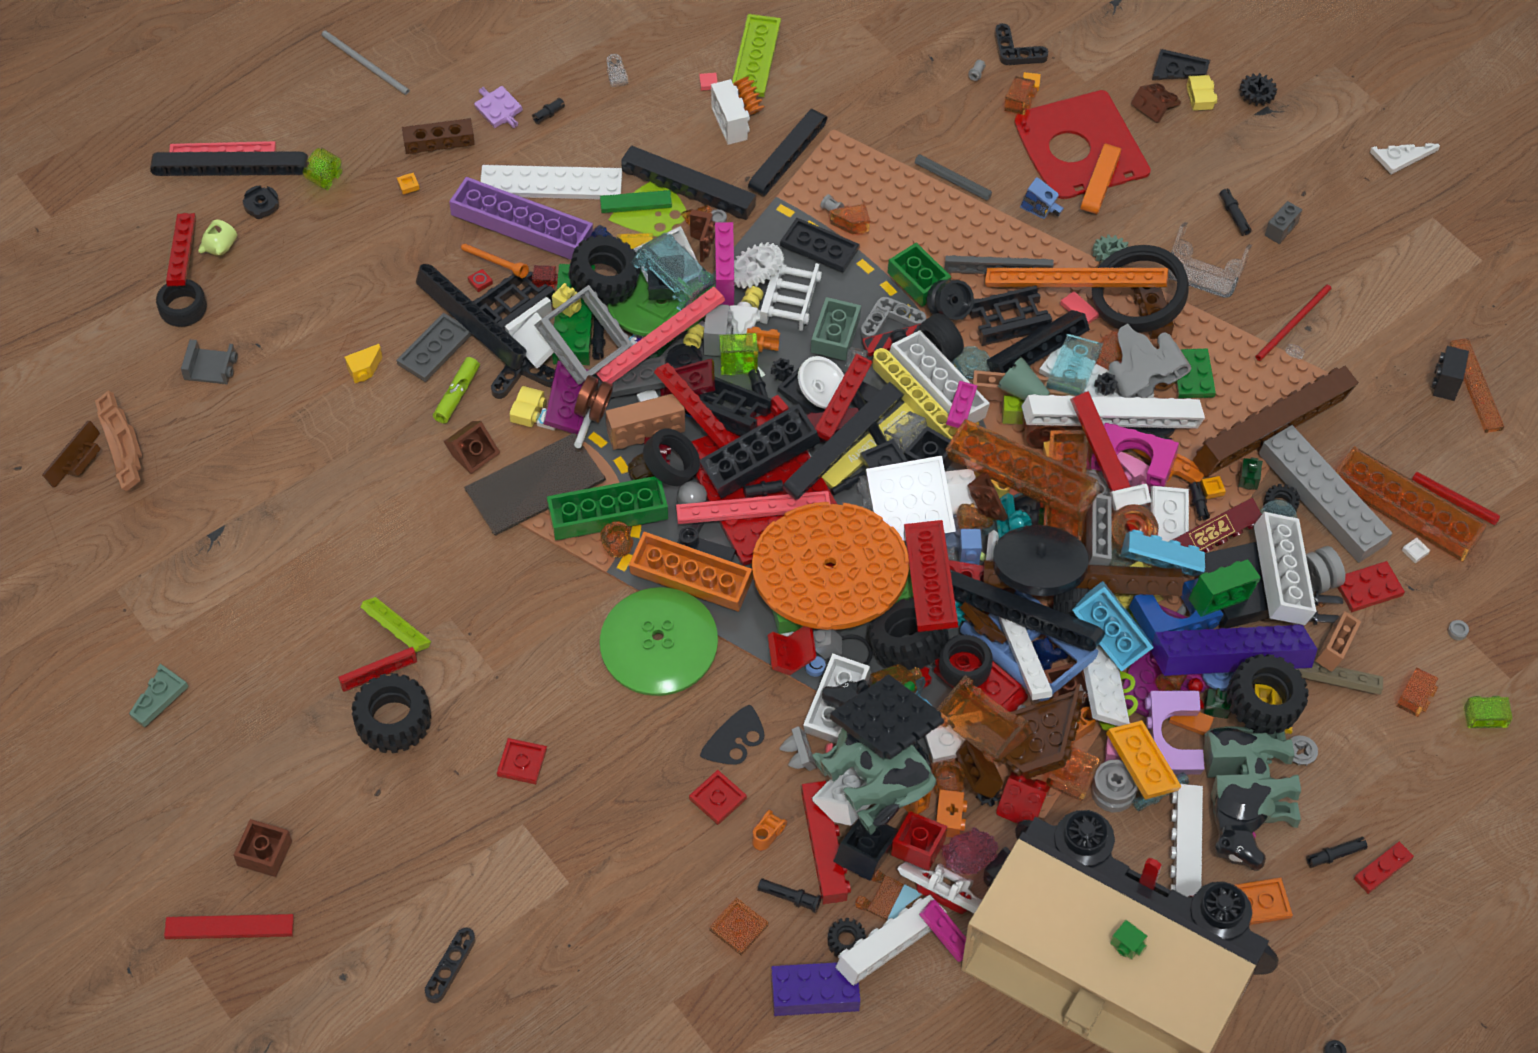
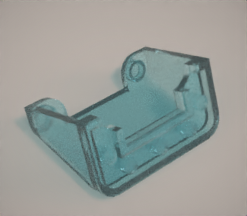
(674, 268)

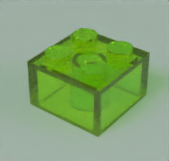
(738, 353)

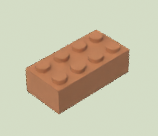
(643, 419)

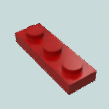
(1383, 867)

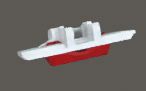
(956, 898)

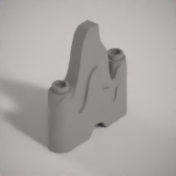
(1145, 365)

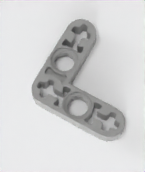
(885, 313)

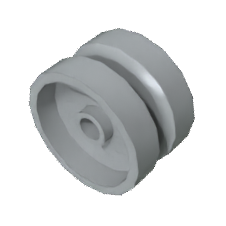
(1325, 569)
(1113, 787)

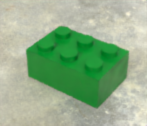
(916, 272)
(1224, 587)

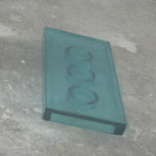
(1074, 365)

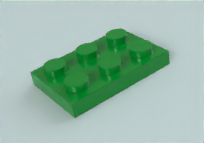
(1199, 381)

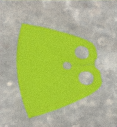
(645, 220)

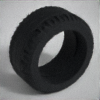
(184, 316)
(943, 335)
(969, 644)

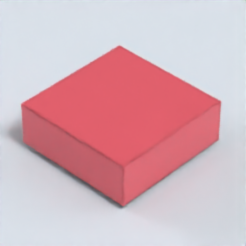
(706, 80)

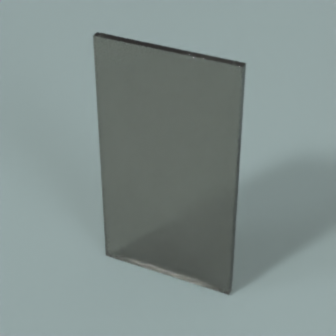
(523, 486)

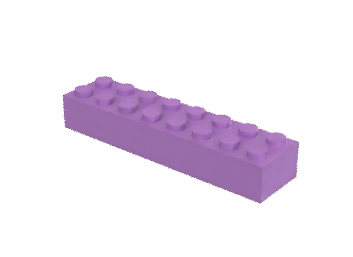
(519, 218)

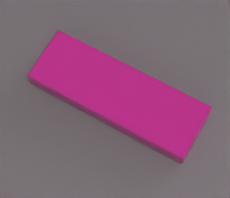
(961, 404)
(944, 929)

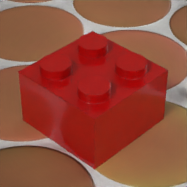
(919, 840)

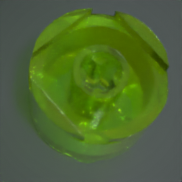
(323, 168)

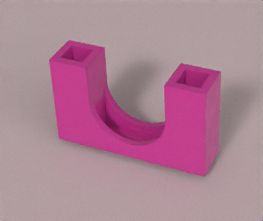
(725, 260)
(1160, 450)

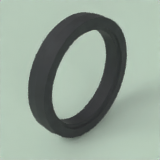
(1155, 320)

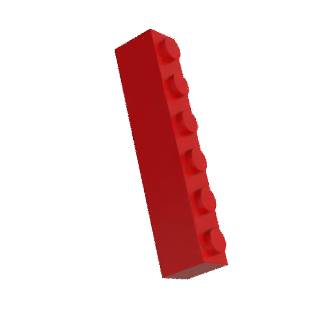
(824, 845)

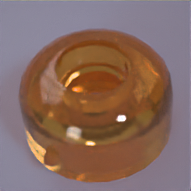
(1136, 515)

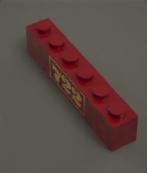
(1220, 527)

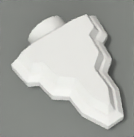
(743, 317)

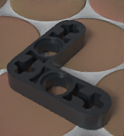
(1010, 51)
(508, 384)

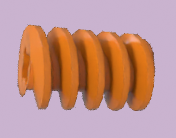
(749, 99)

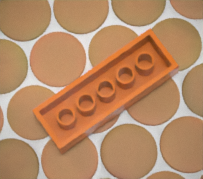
(691, 571)

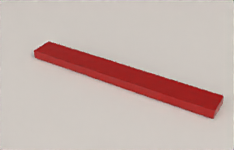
(1101, 444)

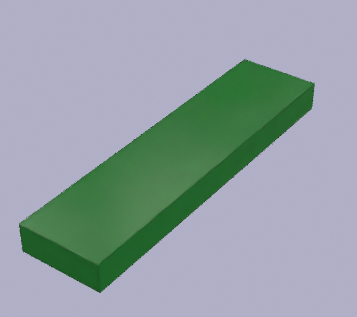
(635, 201)

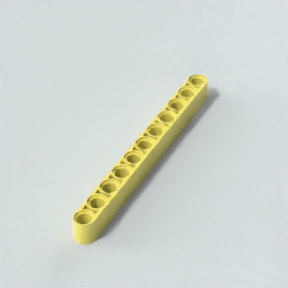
(923, 401)

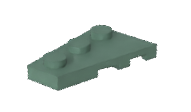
(160, 693)

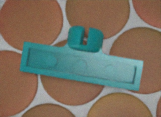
(1015, 518)

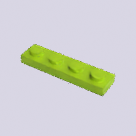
(395, 624)

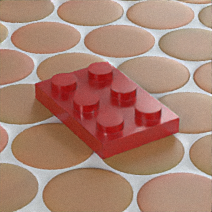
(1370, 586)

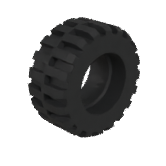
(608, 252)
(908, 651)
(1279, 676)
(385, 691)

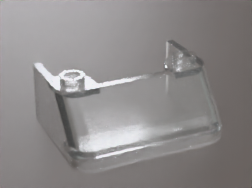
(1206, 276)

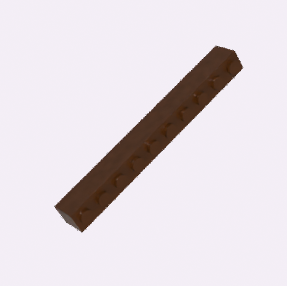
(1117, 578)

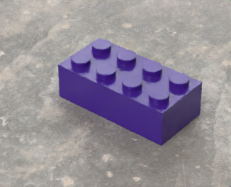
(812, 990)

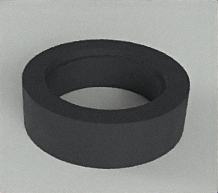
(660, 467)

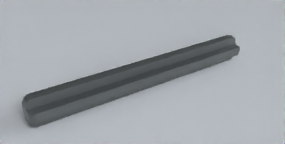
(953, 177)

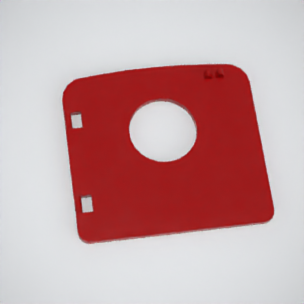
(1095, 120)

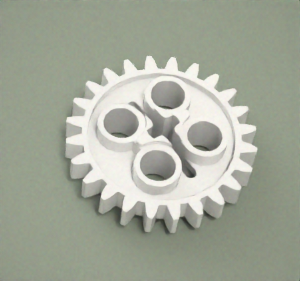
(757, 265)

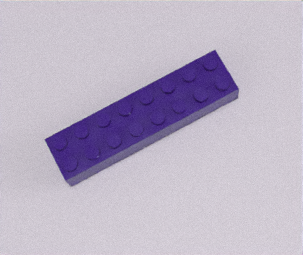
(1226, 649)

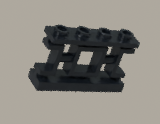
(505, 290)
(1011, 327)
(742, 398)

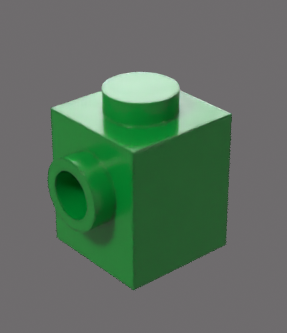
(1129, 940)

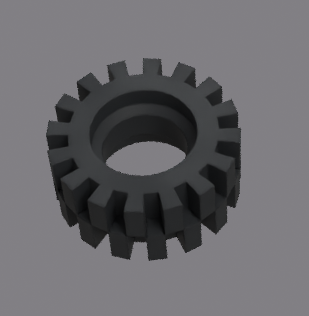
(1284, 493)
(841, 927)

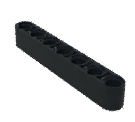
(787, 152)

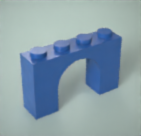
(1154, 619)

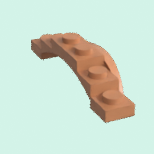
(120, 439)

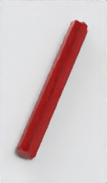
(1456, 498)

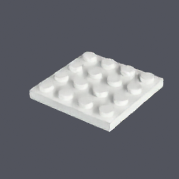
(911, 493)

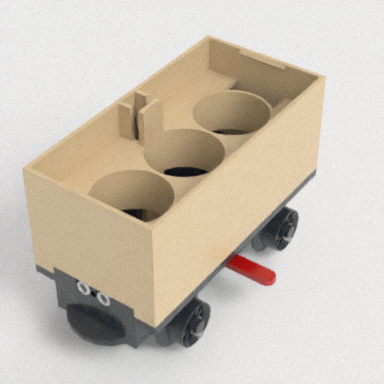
(1051, 928)

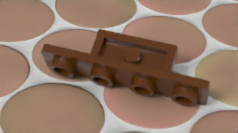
(74, 456)

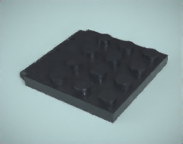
(887, 717)

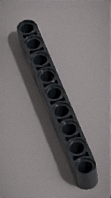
(228, 163)
(471, 316)
(842, 441)
(1026, 612)

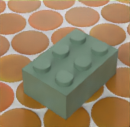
(835, 328)

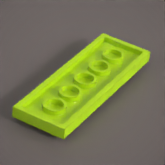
(757, 51)

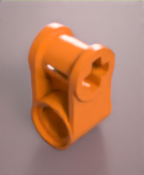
(770, 828)

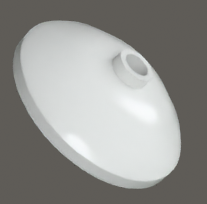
(819, 380)

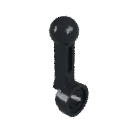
(691, 530)

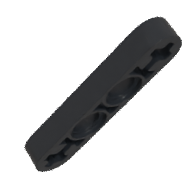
(452, 966)

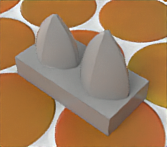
(799, 743)

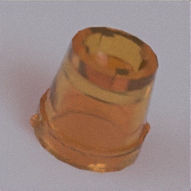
(1170, 683)

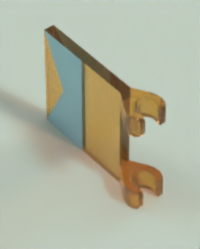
(889, 899)

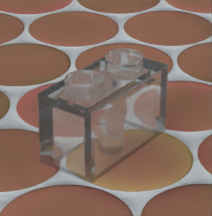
(906, 430)

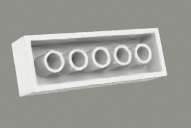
(935, 373)
(1284, 568)

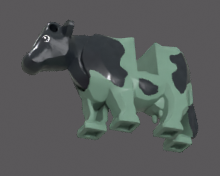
(889, 782)
(1245, 792)

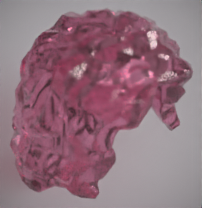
(970, 852)

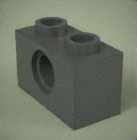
(1283, 222)

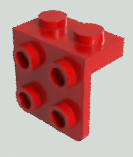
(792, 652)
(1022, 798)

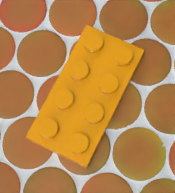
(1143, 759)

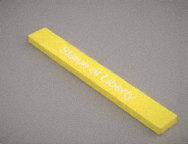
(851, 460)

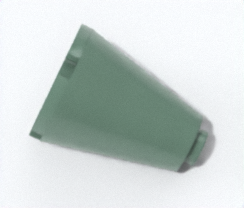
(1022, 381)

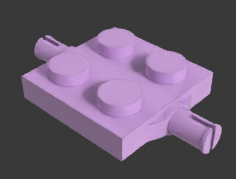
(498, 107)

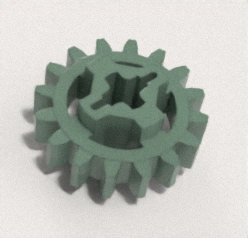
(1106, 246)

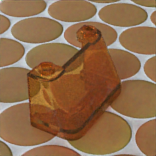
(983, 721)

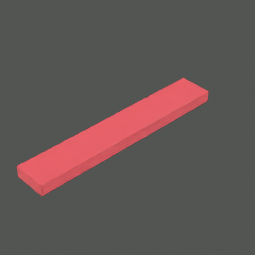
(267, 146)

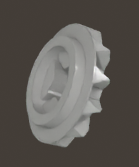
(1310, 753)

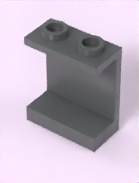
(208, 365)

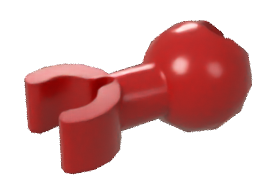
(1196, 685)

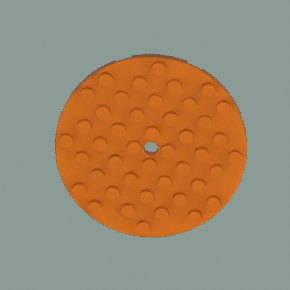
(860, 587)

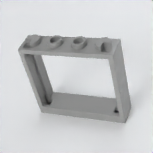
(563, 351)

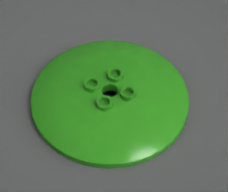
(643, 315)
(663, 664)

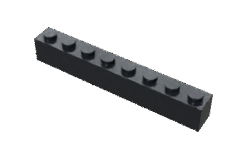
(688, 182)

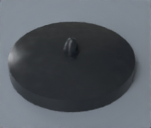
(1040, 560)

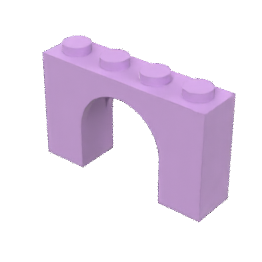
(1165, 705)

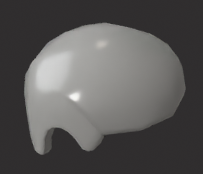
(691, 493)

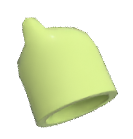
(216, 242)

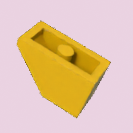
(363, 363)

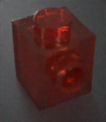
(544, 275)

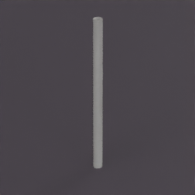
(365, 62)

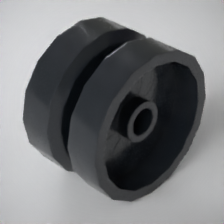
(950, 298)

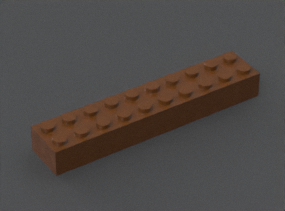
(1258, 428)

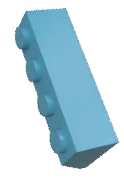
(1162, 553)
(1122, 635)

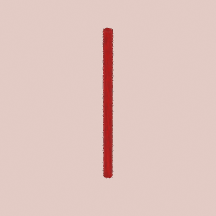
(1301, 314)

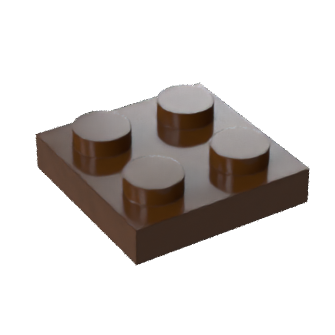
(983, 623)

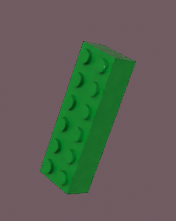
(575, 329)
(593, 508)

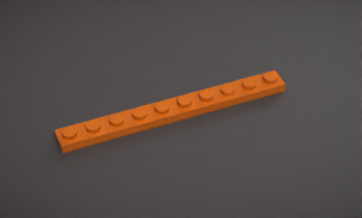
(1076, 277)

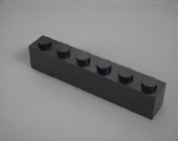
(1040, 342)

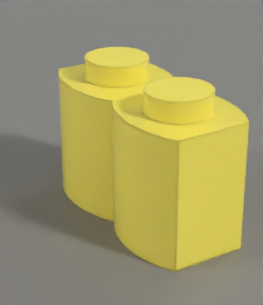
(1201, 92)
(527, 406)

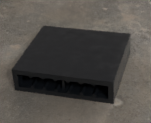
(1256, 606)

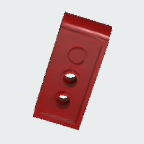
(998, 686)

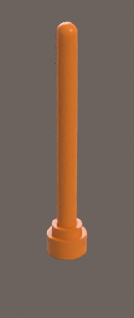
(519, 269)

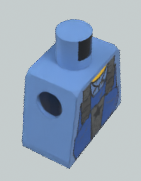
(1041, 200)

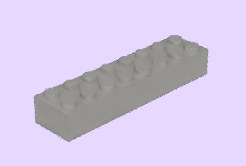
(1325, 493)

